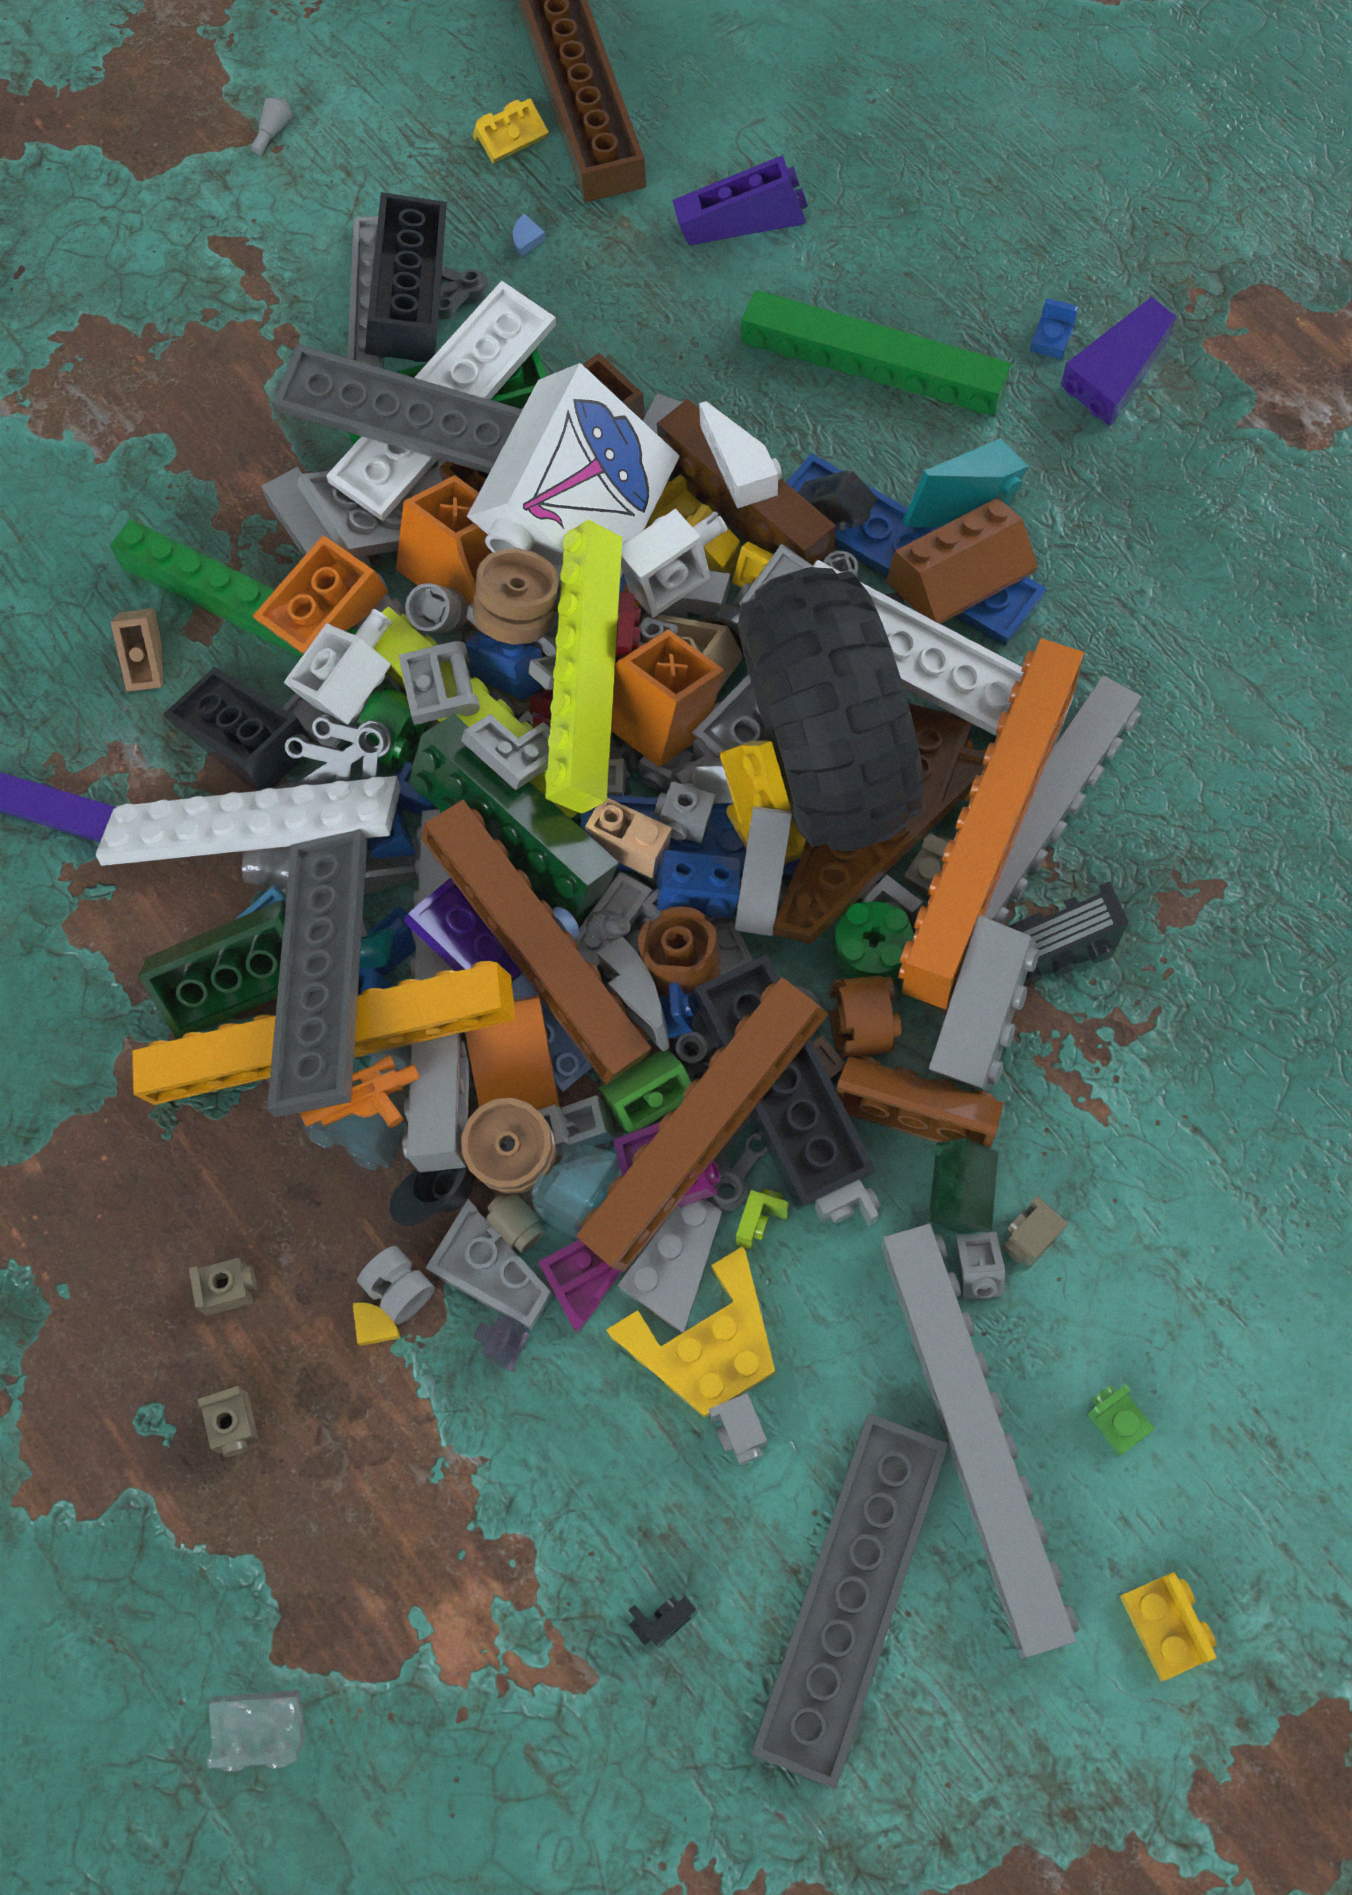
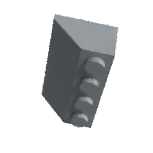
(984, 1005)

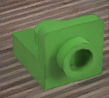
(1119, 1418)

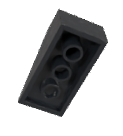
(238, 728)

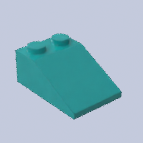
(965, 485)

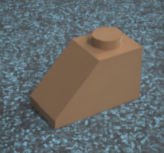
(139, 648)

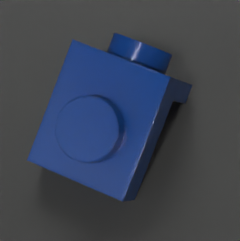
(678, 1011)

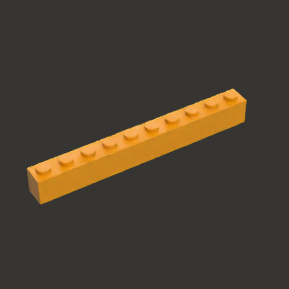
(384, 1021)

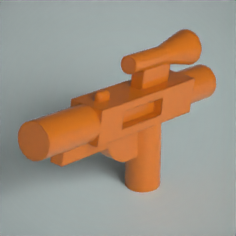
(369, 1096)

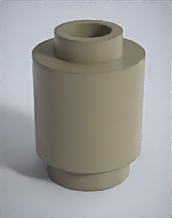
(515, 1222)

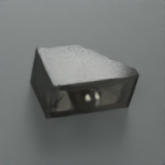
(840, 498)

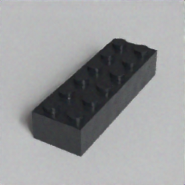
(406, 278)
(801, 1112)

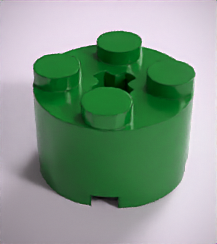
(393, 711)
(866, 925)

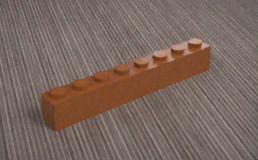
(535, 941)
(701, 1124)

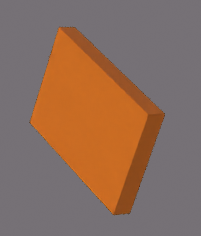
(514, 1058)

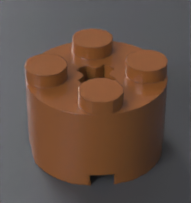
(680, 949)
(863, 1016)

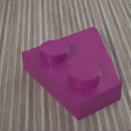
(578, 1281)

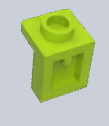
(753, 1222)

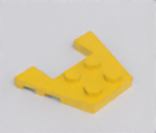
(715, 1357)

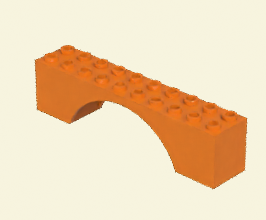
(657, 689)

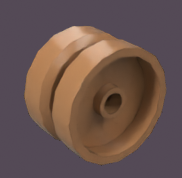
(515, 596)
(486, 1136)

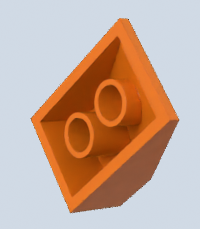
(320, 590)

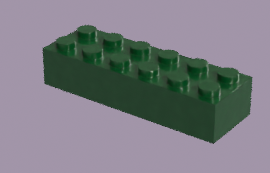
(540, 839)

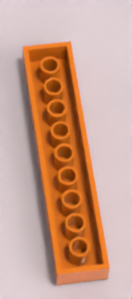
(989, 823)

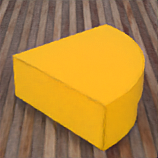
(373, 1324)

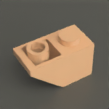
(629, 836)

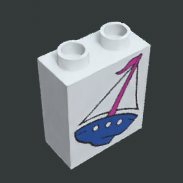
(571, 461)

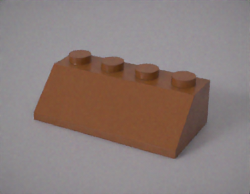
(963, 562)
(915, 1104)

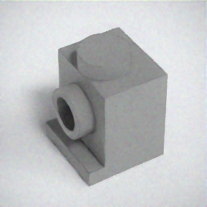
(739, 1428)

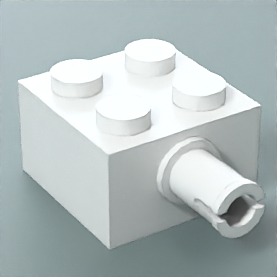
(668, 559)
(341, 668)

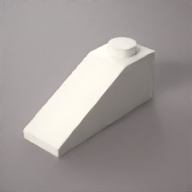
(740, 457)

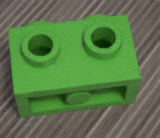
(646, 1091)

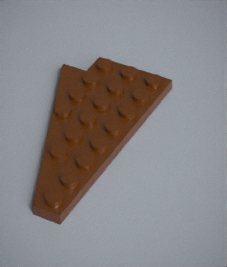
(835, 879)

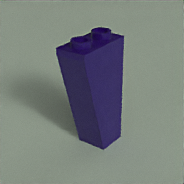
(743, 204)
(1117, 361)

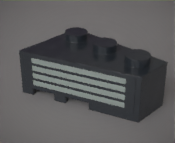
(1075, 934)

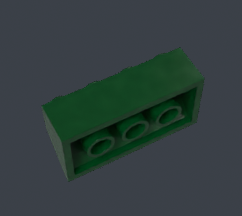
(217, 971)

